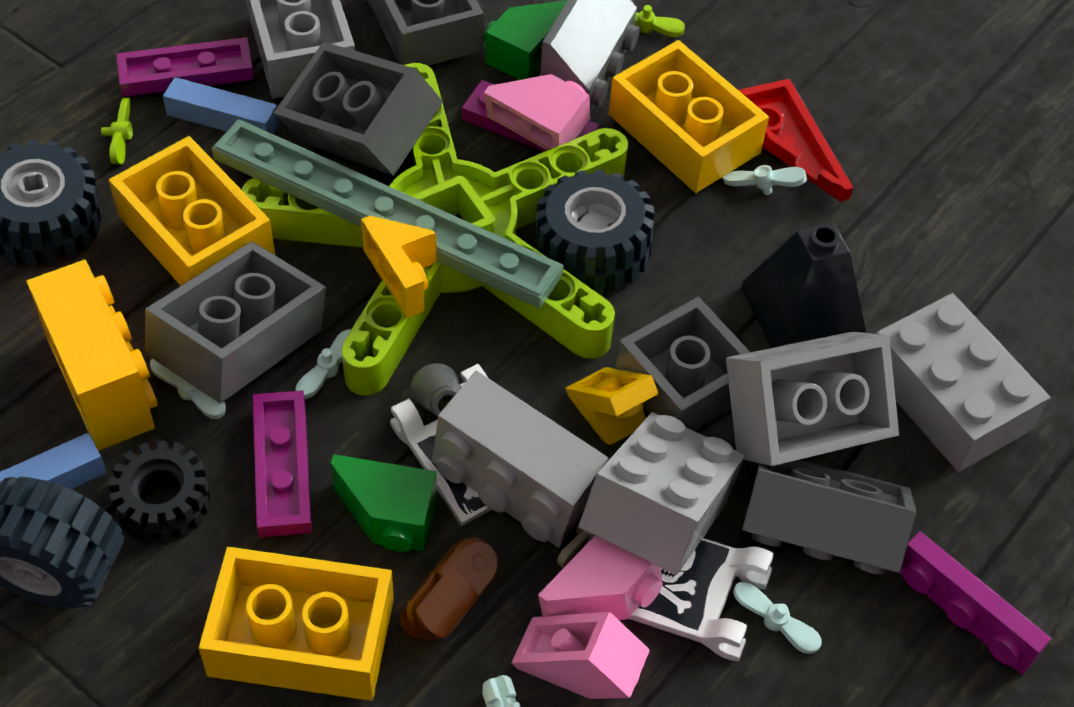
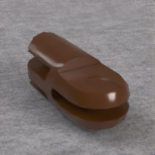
(450, 590)

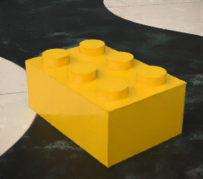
(687, 115)
(187, 210)
(94, 353)
(298, 623)

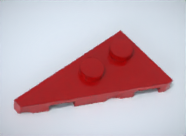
(796, 137)

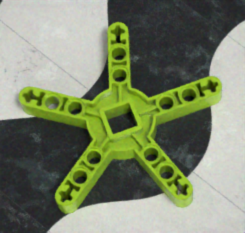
(482, 197)

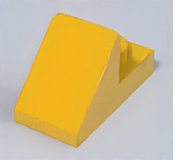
(399, 258)
(613, 401)

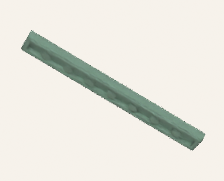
(356, 196)

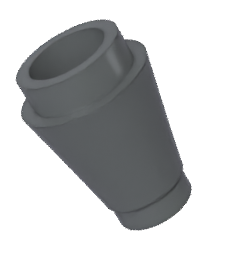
(434, 387)

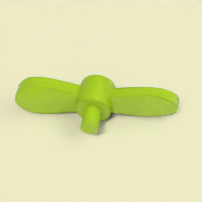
(668, 26)
(120, 133)

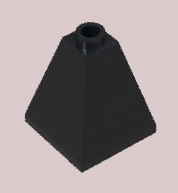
(806, 289)

